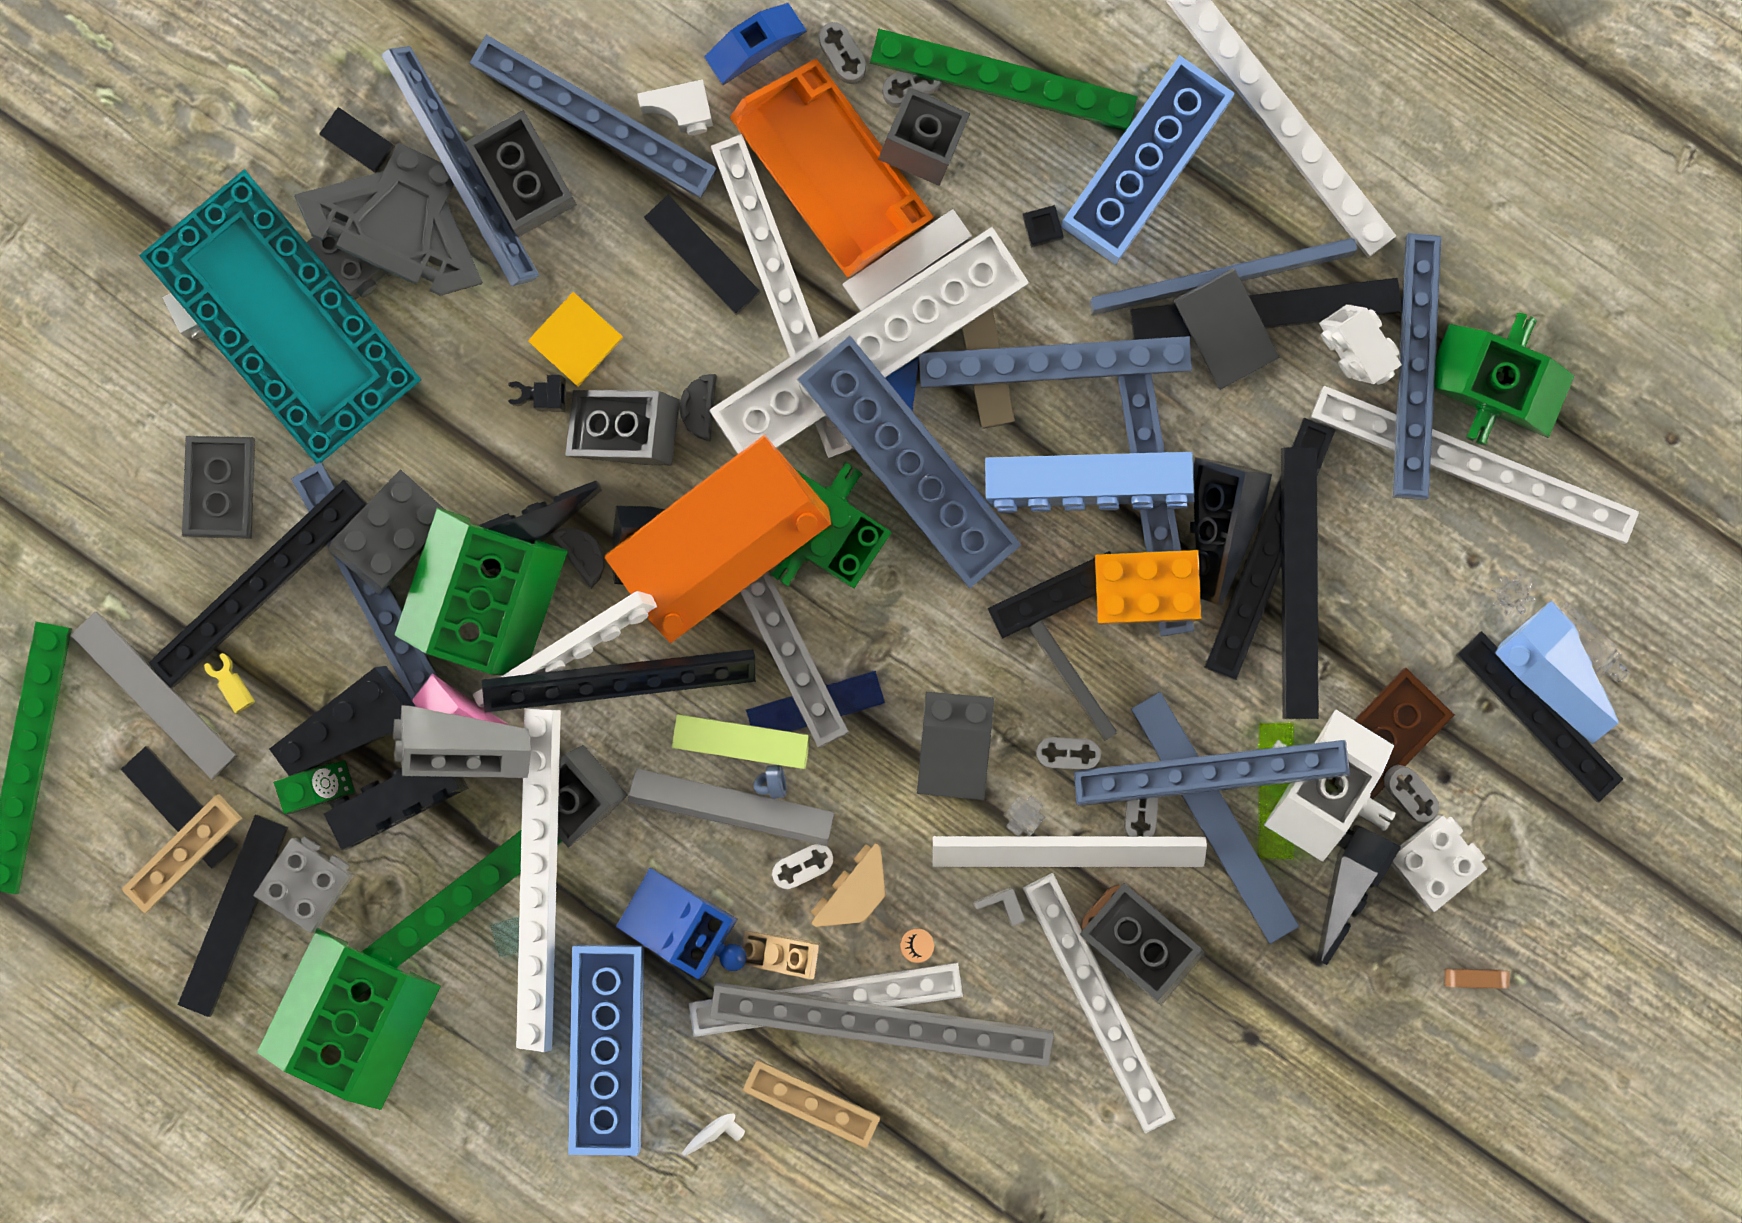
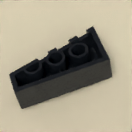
(344, 724)
(387, 805)

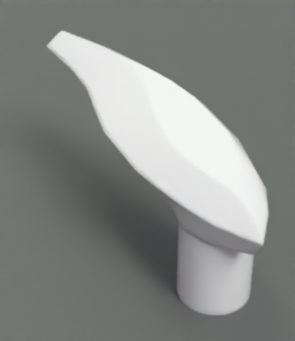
(713, 1131)

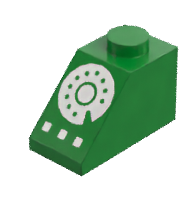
(314, 787)

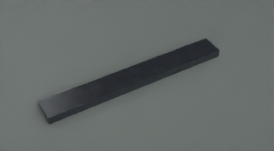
(1281, 308)
(1259, 570)
(1299, 583)
(258, 584)
(618, 680)

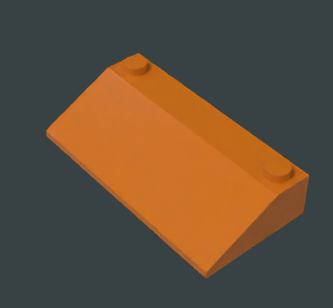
(830, 167)
(719, 537)

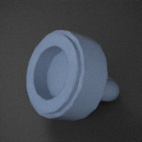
(775, 780)

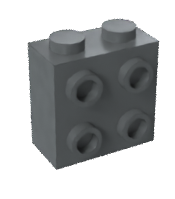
(353, 273)

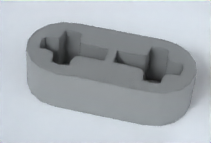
(849, 49)
(903, 79)
(1068, 744)
(1417, 788)
(1150, 816)

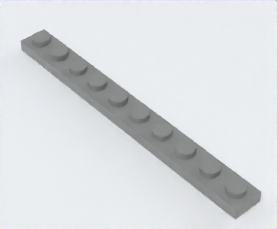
(881, 1024)

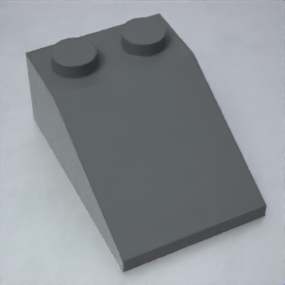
(623, 426)
(955, 745)
(1142, 944)

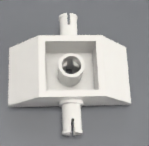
(1320, 819)

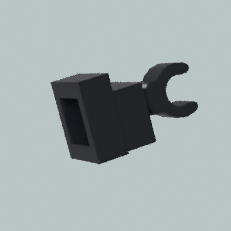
(546, 395)

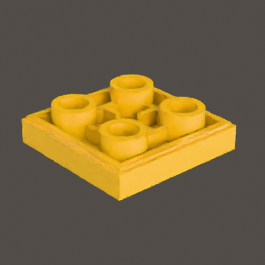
(575, 339)

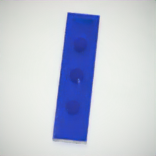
(848, 696)

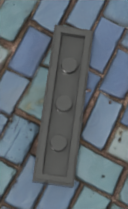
(1072, 680)

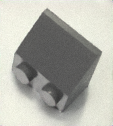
(924, 136)
(585, 794)

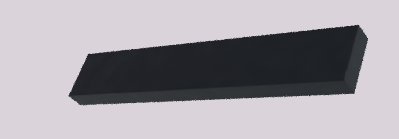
(1543, 723)
(232, 916)

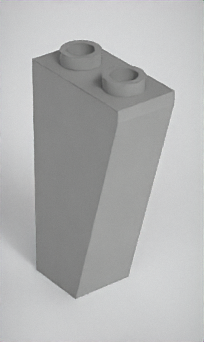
(459, 746)

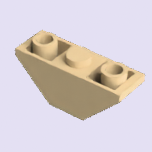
(856, 892)
(781, 954)

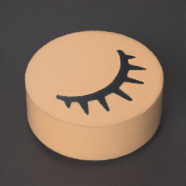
(917, 945)

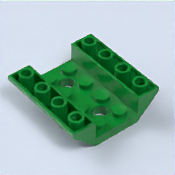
(455, 591)
(369, 1033)

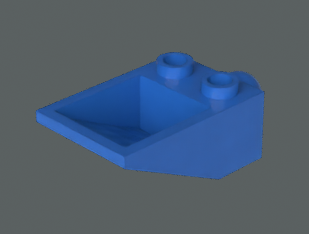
(676, 922)

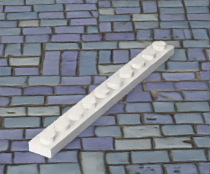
(1284, 123)
(772, 263)
(1482, 468)
(538, 882)

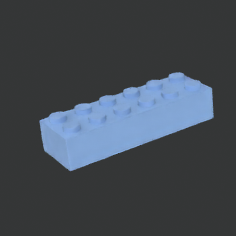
(1147, 160)
(1090, 481)
(606, 1050)

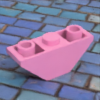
(444, 698)

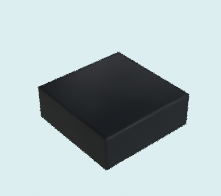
(1042, 226)

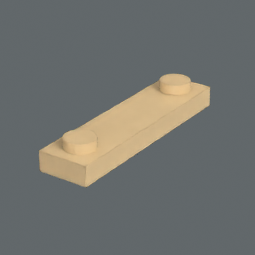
(182, 853)
(811, 1103)

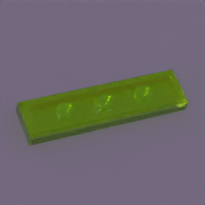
(1270, 843)

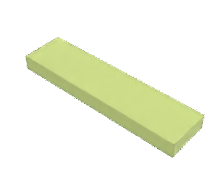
(741, 741)

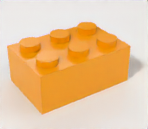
(1148, 587)

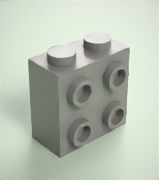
(304, 883)

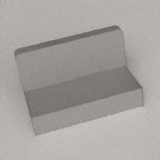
(1009, 902)

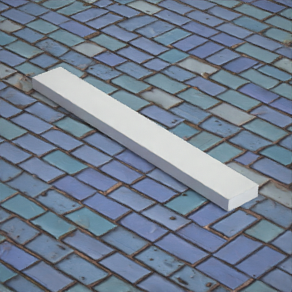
(1068, 851)
(883, 989)
(1098, 1003)

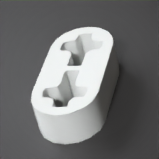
(806, 873)

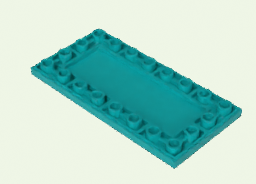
(280, 317)

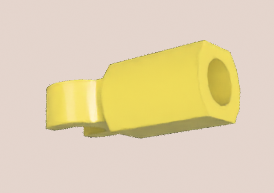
(231, 685)

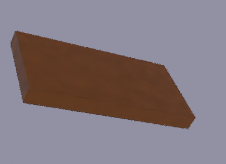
(1405, 717)

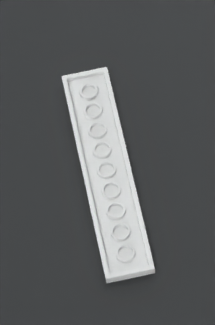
(887, 332)

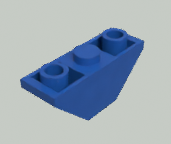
(754, 41)

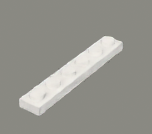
(580, 641)

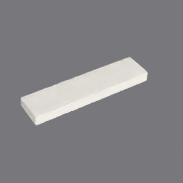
(907, 260)

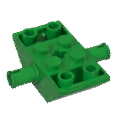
(1468, 371)
(847, 544)

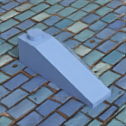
(1555, 667)

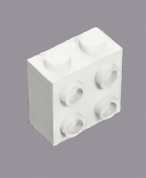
(1360, 344)
(1438, 862)

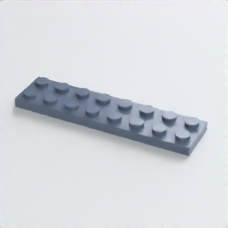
(909, 461)

